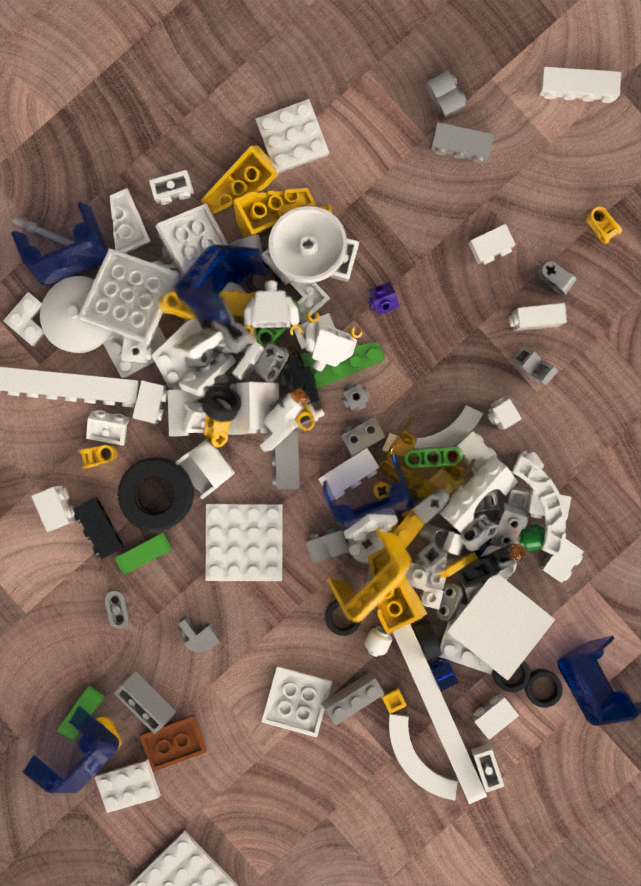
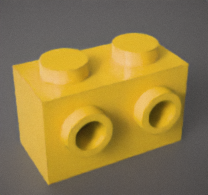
(407, 527)

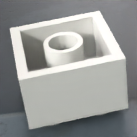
(54, 507)

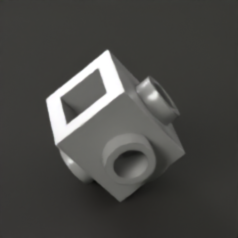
(348, 400)
(433, 559)

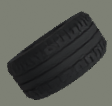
(129, 497)

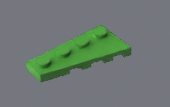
(363, 357)

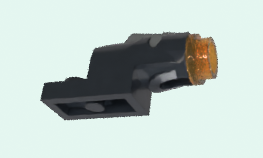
(297, 376)
(491, 564)

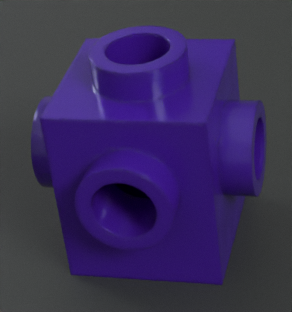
(383, 298)

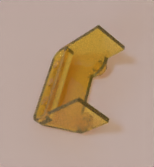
(421, 480)

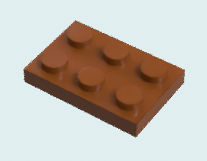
(173, 743)

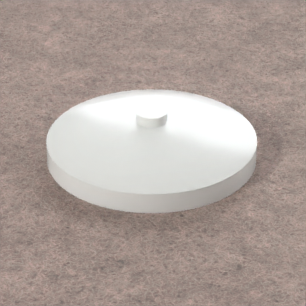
(308, 244)
(61, 321)

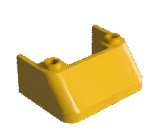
(359, 605)

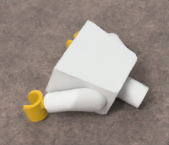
(271, 309)
(329, 344)

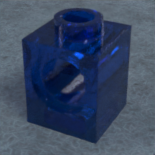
(443, 673)

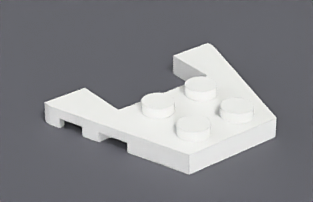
(173, 365)

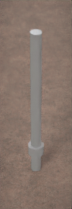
(33, 228)

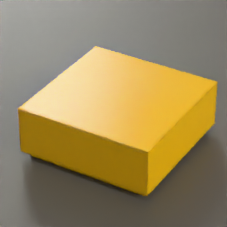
(394, 700)

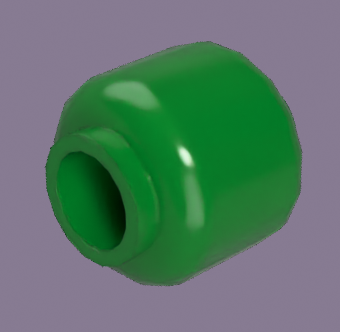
(532, 537)

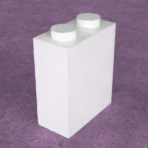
(538, 317)
(255, 404)

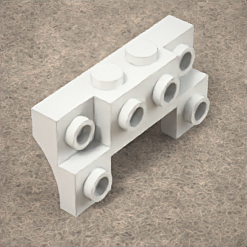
(418, 578)

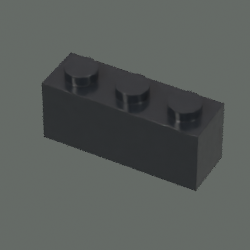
(98, 528)

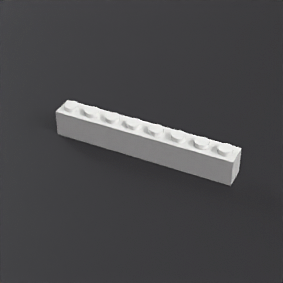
(69, 386)

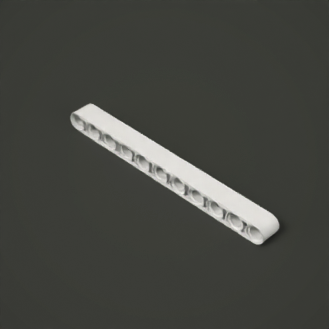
(439, 713)

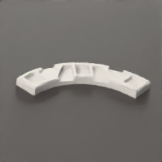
(449, 436)
(551, 502)
(413, 765)

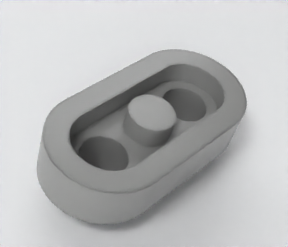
(449, 602)
(114, 609)

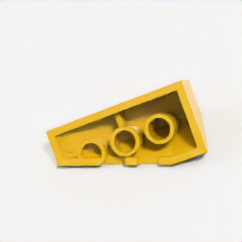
(248, 174)
(261, 211)
(401, 604)

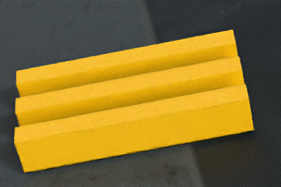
(458, 564)

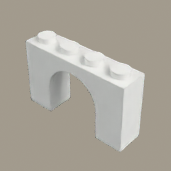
(178, 413)
(490, 477)

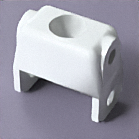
(206, 467)

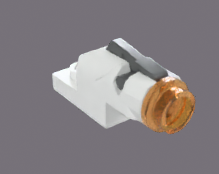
(282, 417)

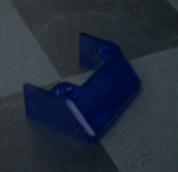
(69, 261)
(210, 275)
(398, 501)
(591, 687)
(96, 744)

